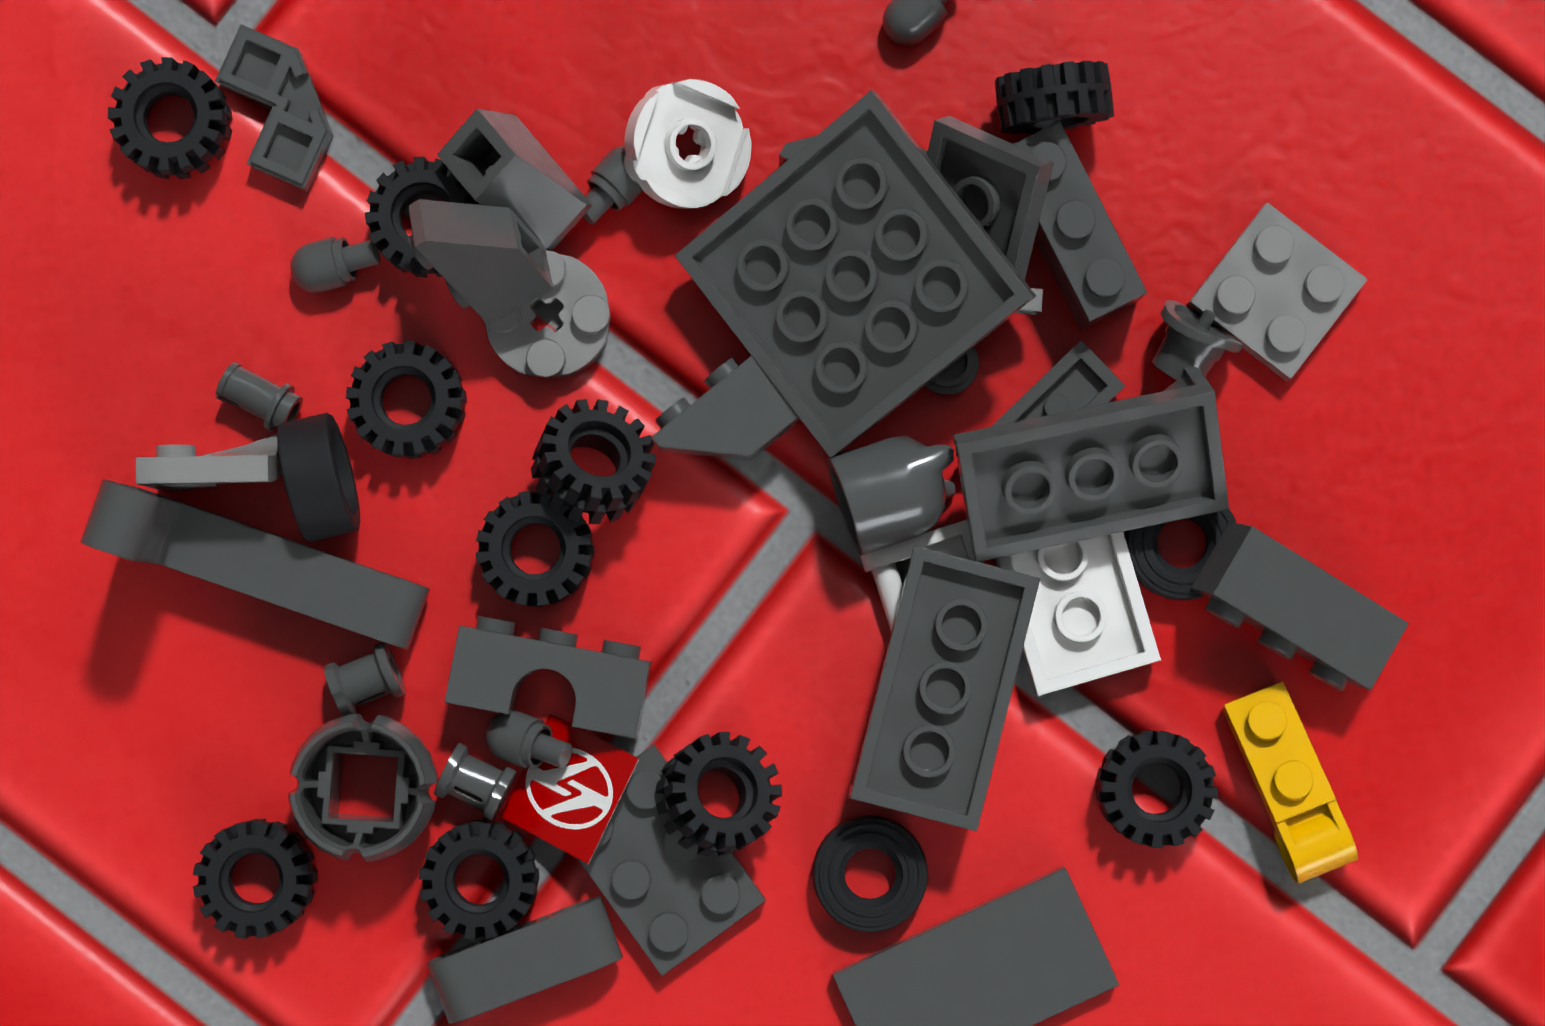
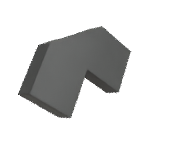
(297, 126)

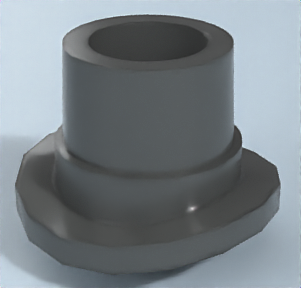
(1191, 341)

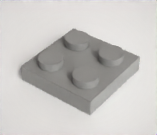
(1277, 291)

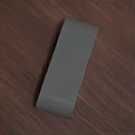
(524, 960)

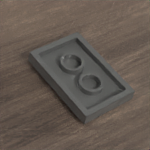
(659, 888)

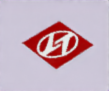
(571, 802)

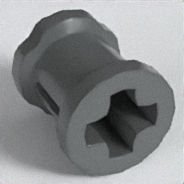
(364, 679)
(475, 782)

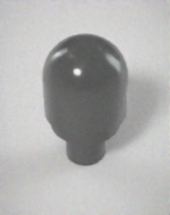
(913, 20)
(610, 186)
(331, 263)
(525, 741)

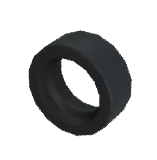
(318, 477)

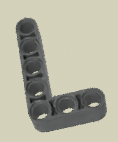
(253, 562)

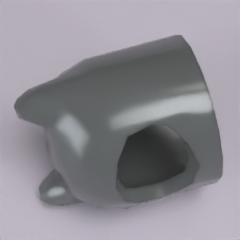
(890, 490)

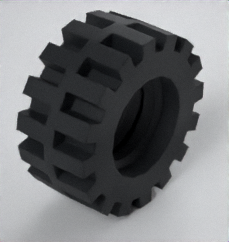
(1054, 93)

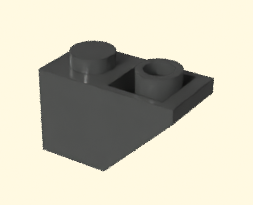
(509, 168)
(482, 255)
(731, 419)

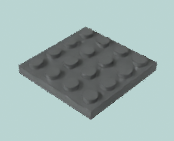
(854, 274)

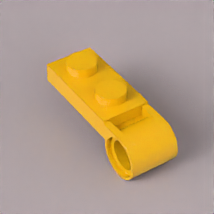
(1291, 783)

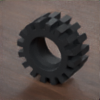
(136, 101)
(392, 197)
(368, 392)
(606, 434)
(507, 577)
(748, 776)
(1195, 788)
(216, 882)
(440, 885)

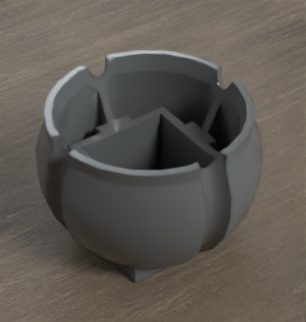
(319, 785)

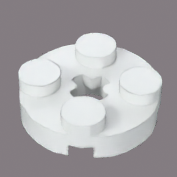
(652, 149)

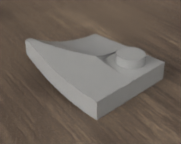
(180, 469)

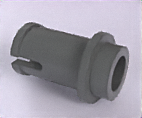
(259, 396)

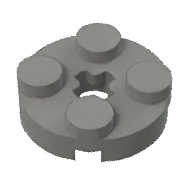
(571, 347)

